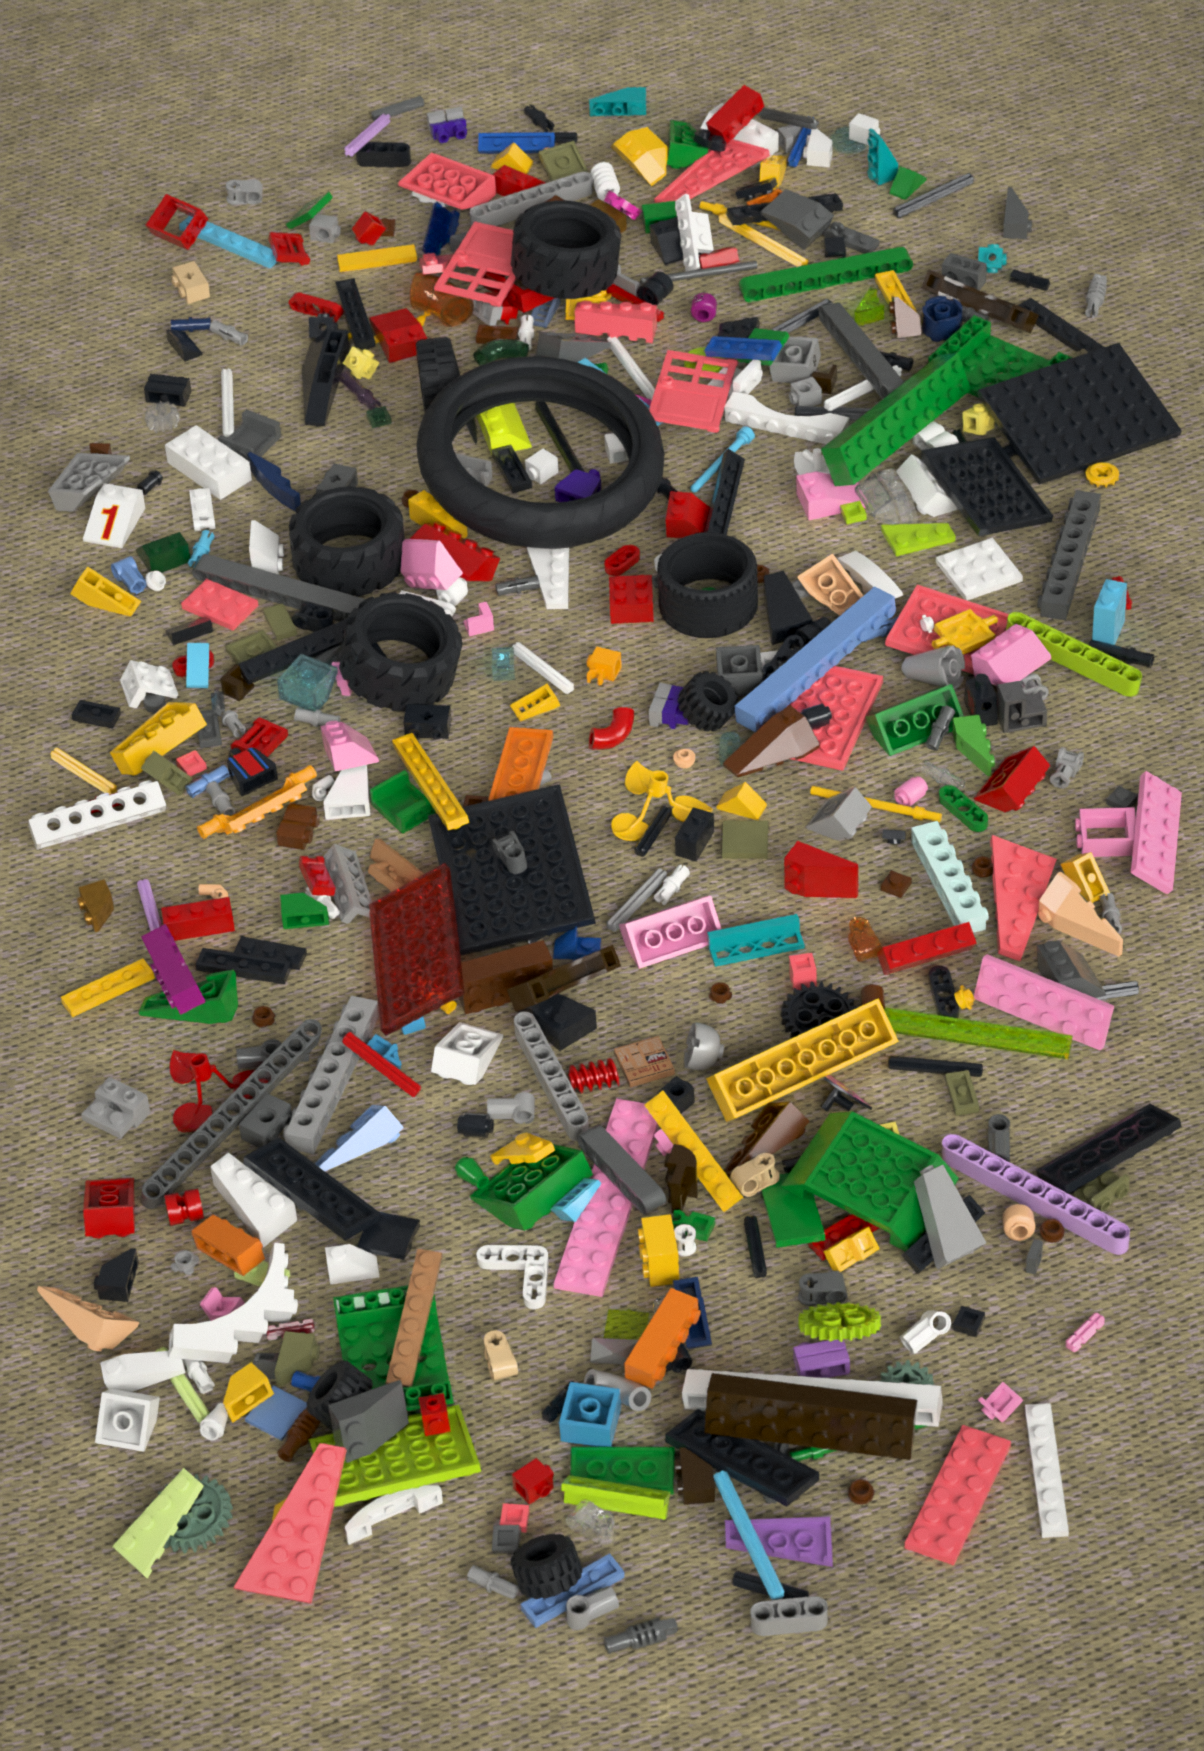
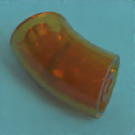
(447, 308)

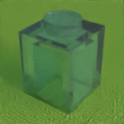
(503, 664)

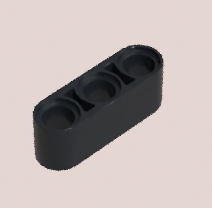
(384, 154)

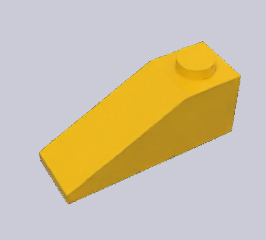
(773, 167)
(103, 594)

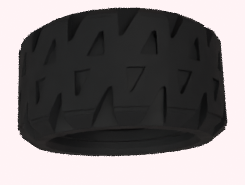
(565, 249)
(345, 513)
(406, 620)

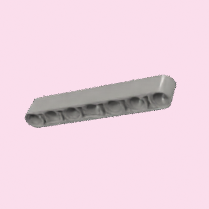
(511, 206)
(550, 1075)

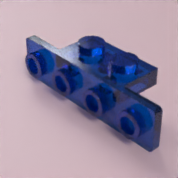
(440, 228)

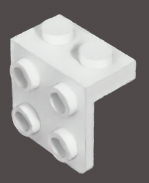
(743, 380)

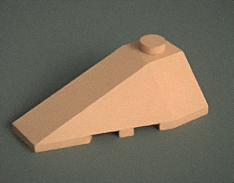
(830, 585)
(1069, 913)
(88, 1320)

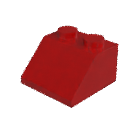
(512, 181)
(685, 515)

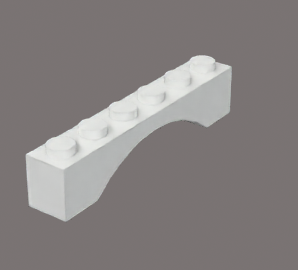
(747, 411)

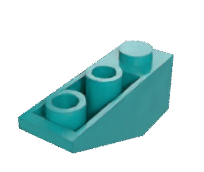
(620, 103)
(881, 162)

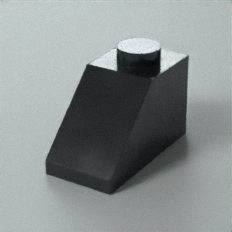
(117, 1277)

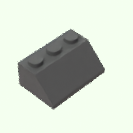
(1067, 968)

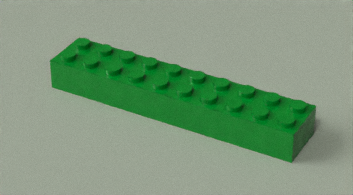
(896, 419)

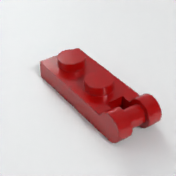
(316, 875)

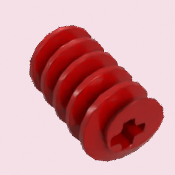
(593, 1075)

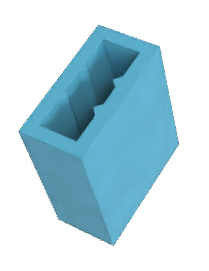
(1109, 612)

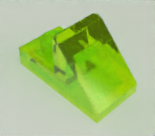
(869, 309)

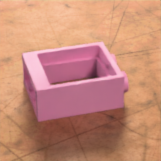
(1106, 819)

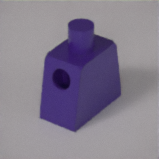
(578, 485)

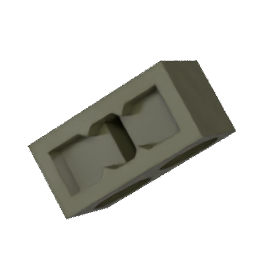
(166, 773)

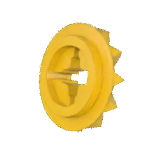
(1102, 469)

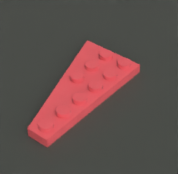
(713, 169)
(1018, 885)

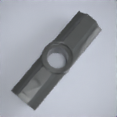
(255, 1056)

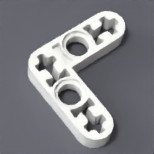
(529, 1265)

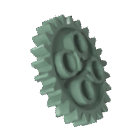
(196, 1528)

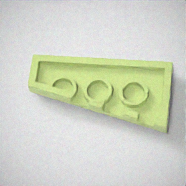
(151, 1530)

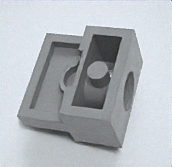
(117, 1108)

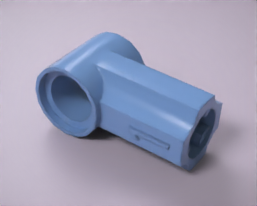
(128, 573)

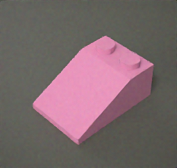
(820, 495)

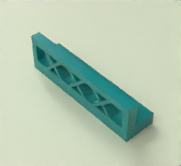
(753, 936)

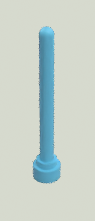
(744, 436)

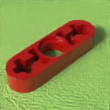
(303, 303)

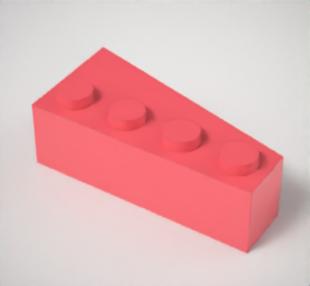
(617, 319)

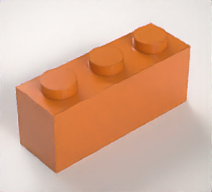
(228, 1244)

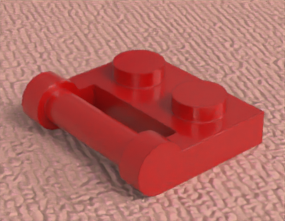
(283, 249)
(265, 741)

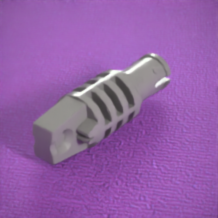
(1096, 294)

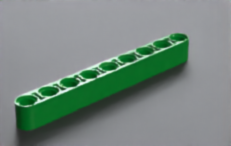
(824, 274)

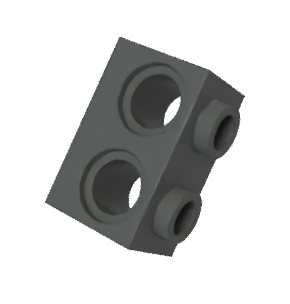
(965, 270)

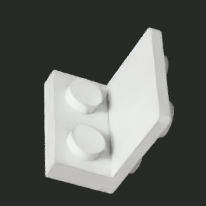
(144, 678)

